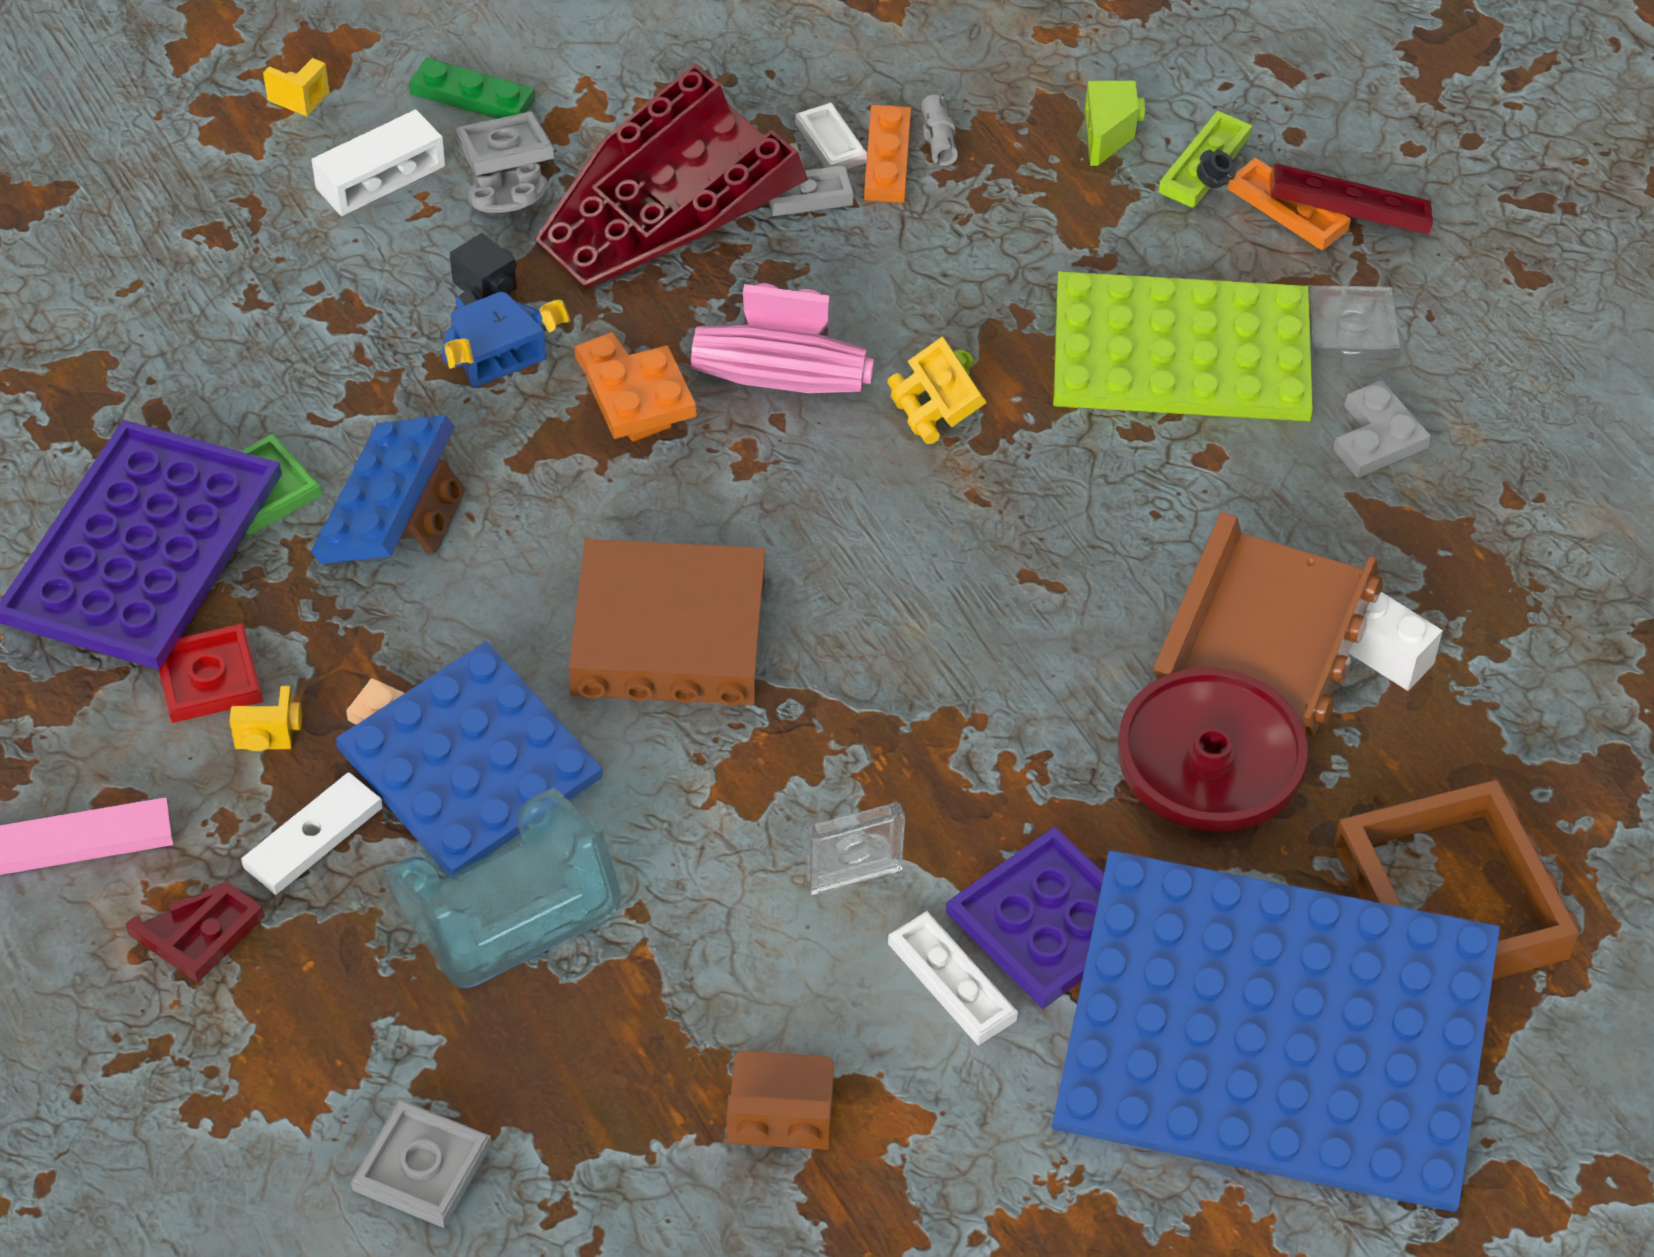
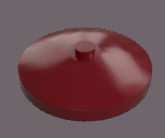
(1212, 749)

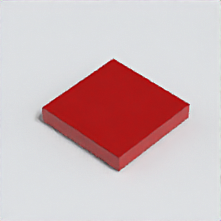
(210, 674)

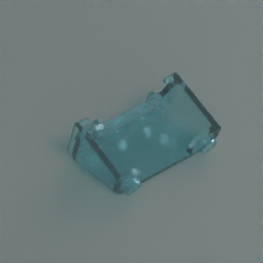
(515, 898)

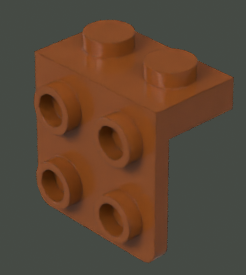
(780, 1100)

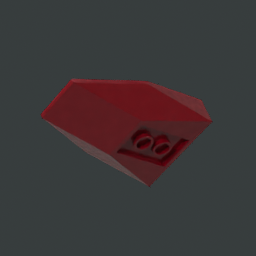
(686, 156)

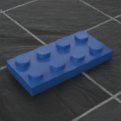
(383, 489)

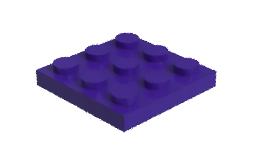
(1035, 915)

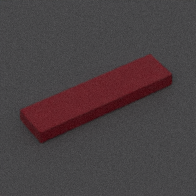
(1351, 198)

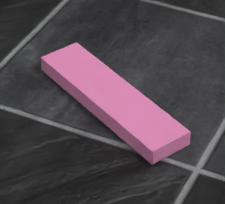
(85, 835)

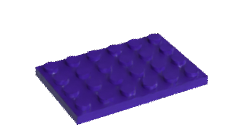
(139, 544)

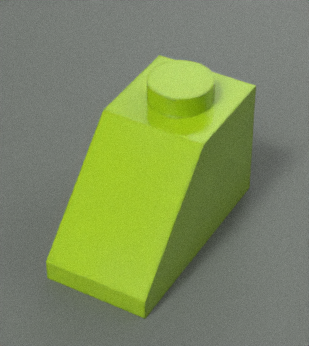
(1111, 117)

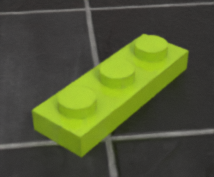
(1219, 133)

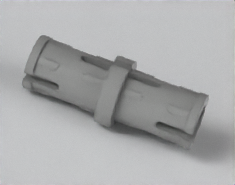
(939, 130)

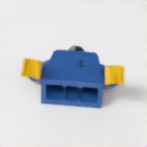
(498, 335)

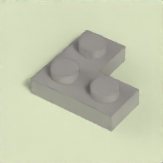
(822, 190)
(1386, 432)

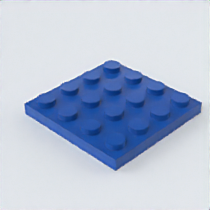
(466, 757)

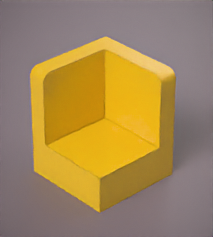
(298, 91)

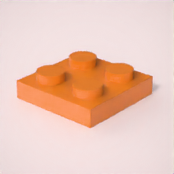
(641, 391)

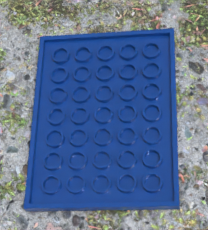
(1279, 1030)

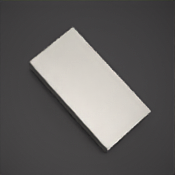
(830, 137)

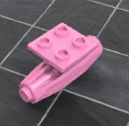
(782, 345)

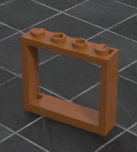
(1367, 876)

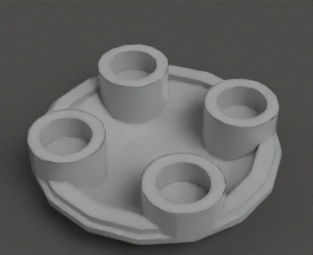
(508, 189)

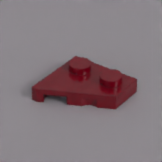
(199, 929)

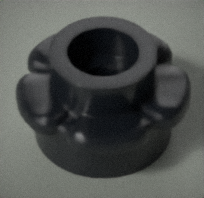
(1215, 168)

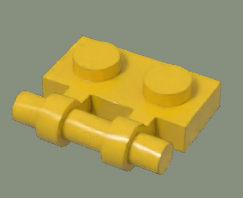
(946, 382)

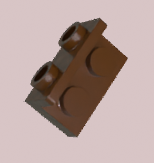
(435, 508)

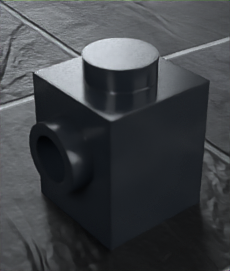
(483, 267)

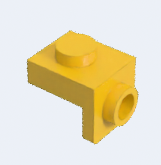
(266, 726)

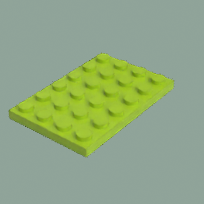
(1182, 346)

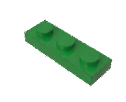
(470, 90)

